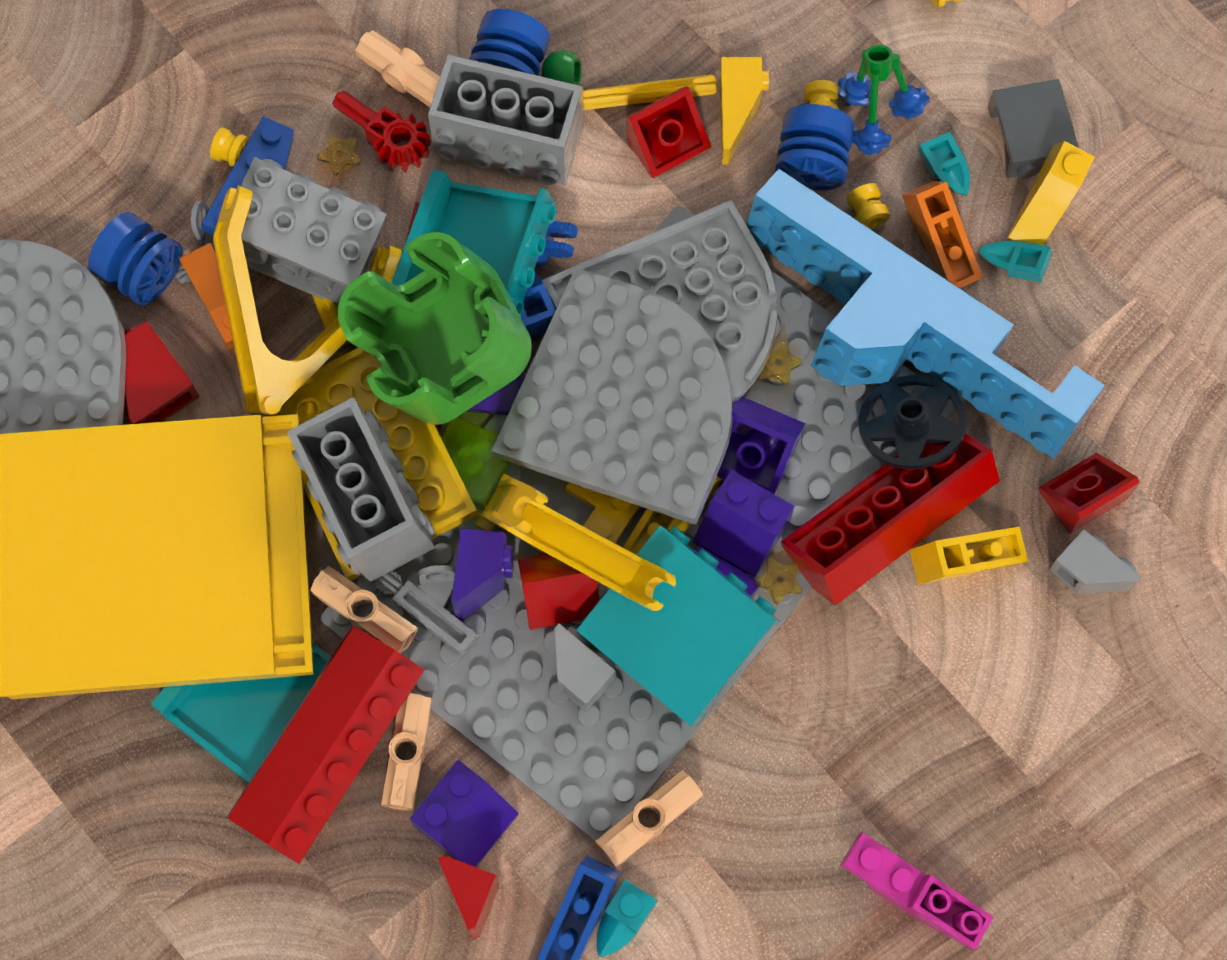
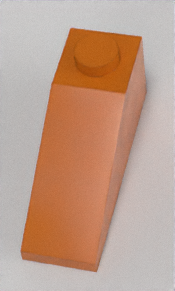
(942, 232)
(204, 275)

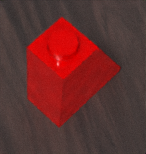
(154, 380)

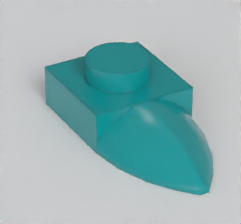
(946, 162)
(1019, 258)
(623, 918)

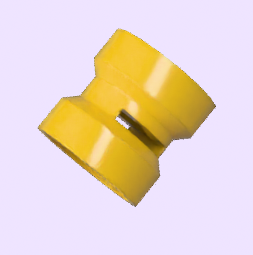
(821, 92)
(867, 206)

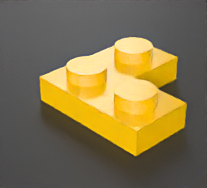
(610, 515)

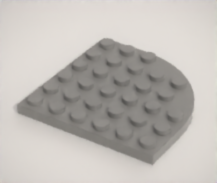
(710, 272)
(57, 343)
(623, 399)

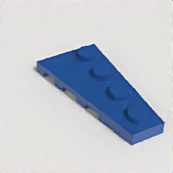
(268, 141)

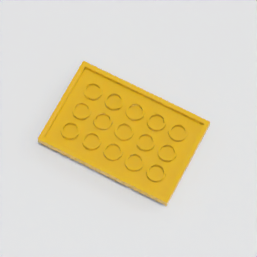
(416, 443)

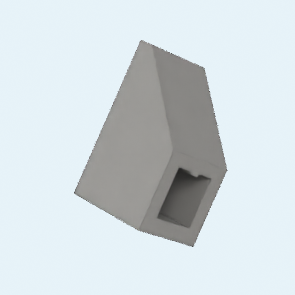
(1093, 568)
(580, 671)

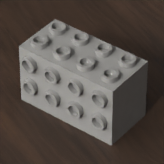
(506, 120)
(306, 231)
(362, 489)

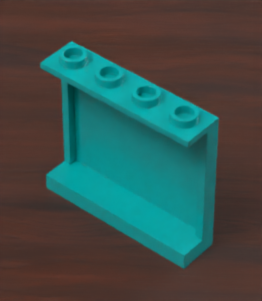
(493, 223)
(694, 640)
(238, 718)

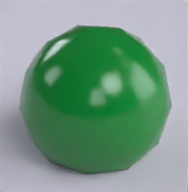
(562, 66)

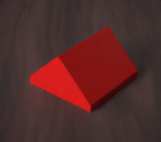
(667, 132)
(1088, 491)
(555, 592)
(472, 890)

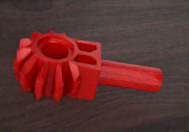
(385, 130)

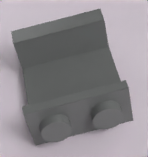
(1031, 123)

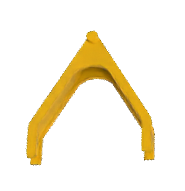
(264, 376)
(522, 513)

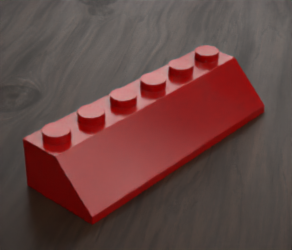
(887, 518)
(325, 744)

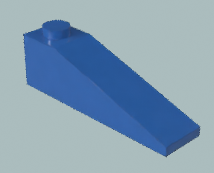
(580, 911)

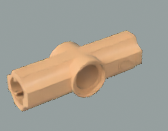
(399, 67)
(346, 596)
(404, 775)
(631, 835)

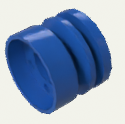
(511, 41)
(815, 146)
(135, 258)

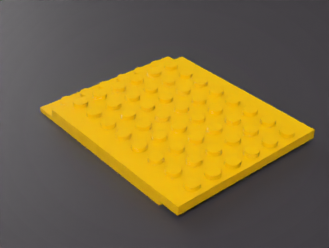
(152, 556)

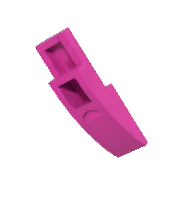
(915, 892)

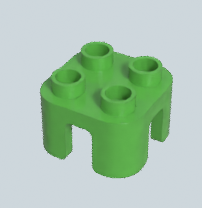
(440, 335)

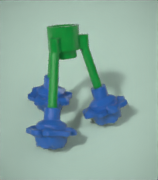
(857, 90)

